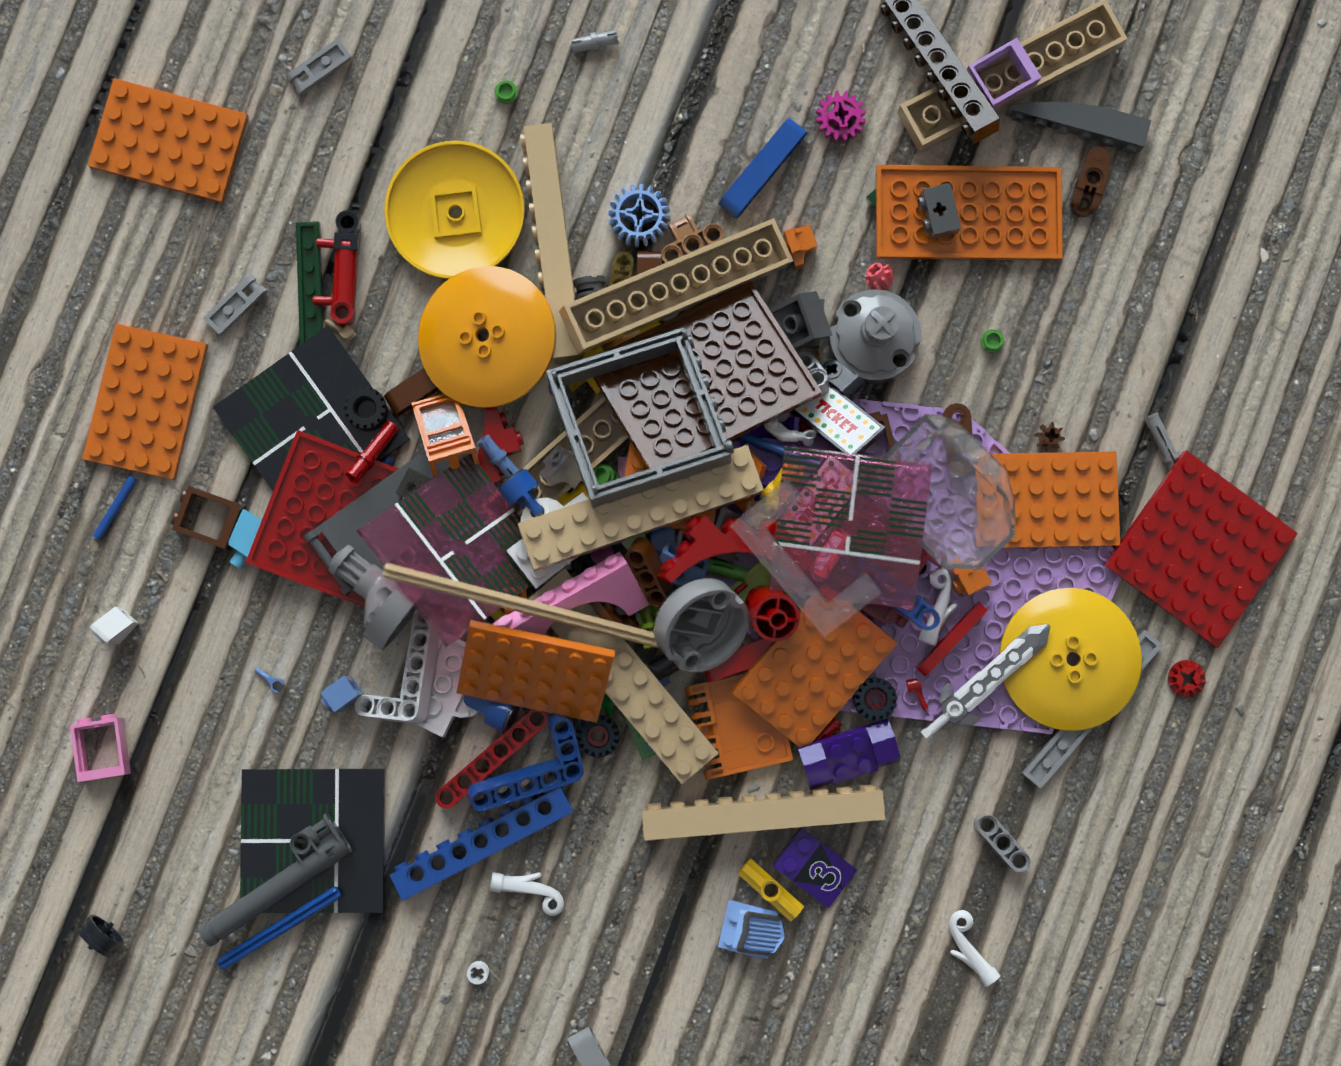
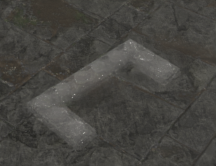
(753, 531)

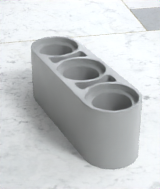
(1012, 848)
(588, 1048)

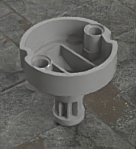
(877, 333)
(385, 603)
(701, 625)

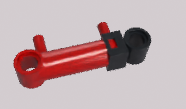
(345, 268)

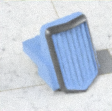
(751, 930)

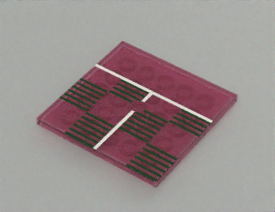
(855, 520)
(455, 531)

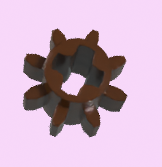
(1054, 433)

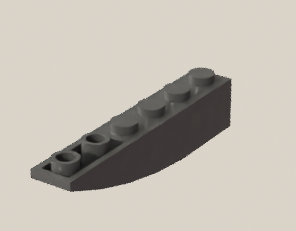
(1086, 121)

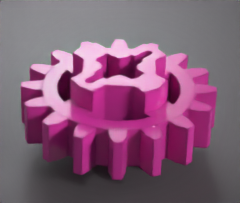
(831, 117)

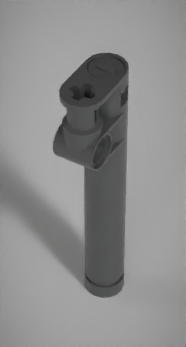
(322, 852)

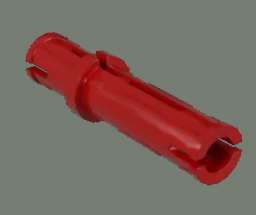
(367, 457)

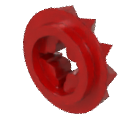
(1176, 680)

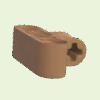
(685, 233)

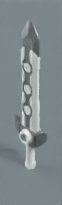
(985, 681)

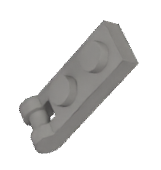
(319, 66)
(235, 305)

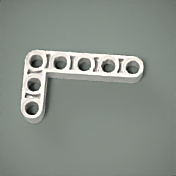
(411, 677)

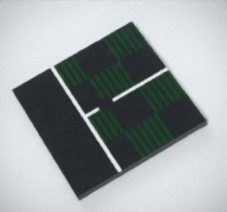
(305, 395)
(287, 801)

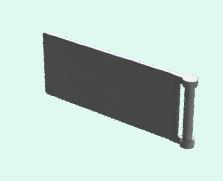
(343, 526)

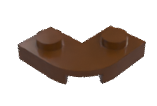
(607, 611)

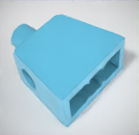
(243, 537)

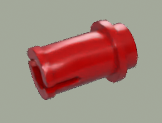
(830, 729)

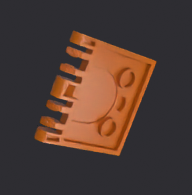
(741, 734)

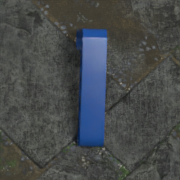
(535, 772)

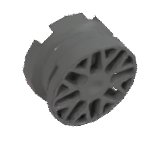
(588, 285)

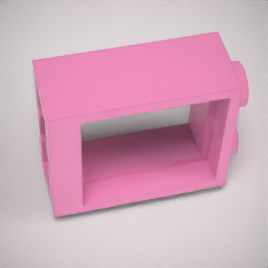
(79, 748)

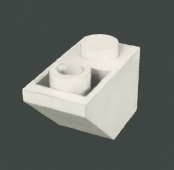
(113, 626)

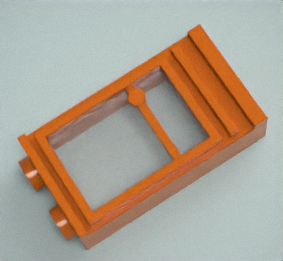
(444, 430)

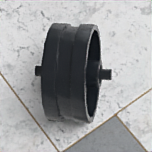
(100, 935)

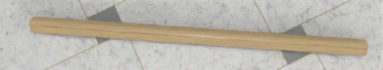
(518, 604)

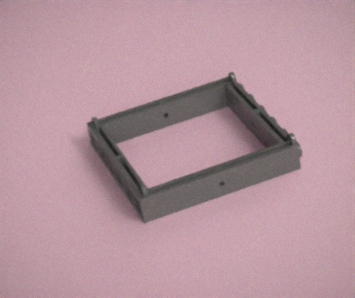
(621, 358)

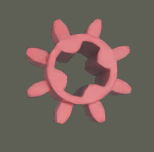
(879, 276)

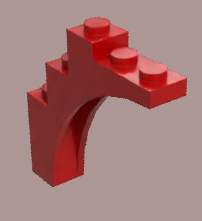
(504, 438)
(704, 542)

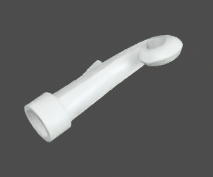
(931, 636)
(525, 884)
(969, 954)

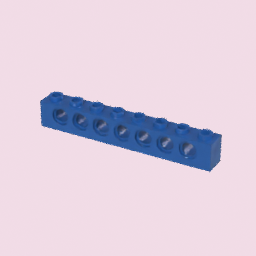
(408, 886)

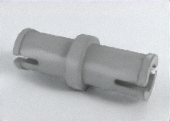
(594, 41)

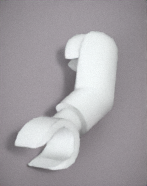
(785, 435)

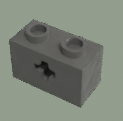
(942, 199)

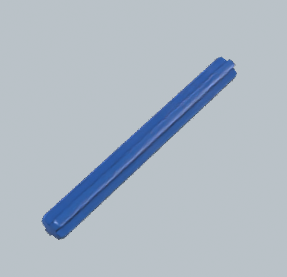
(279, 928)

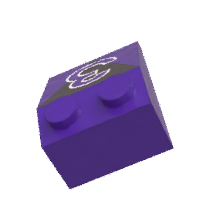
(814, 867)

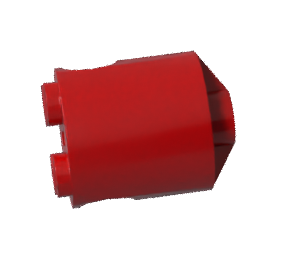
(772, 613)

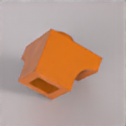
(800, 243)
(969, 581)

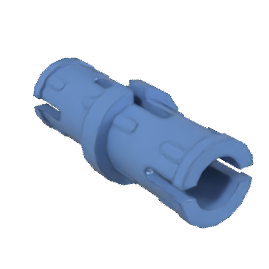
(497, 456)

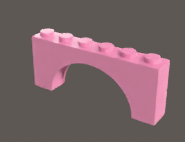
(605, 582)

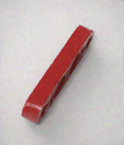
(951, 639)

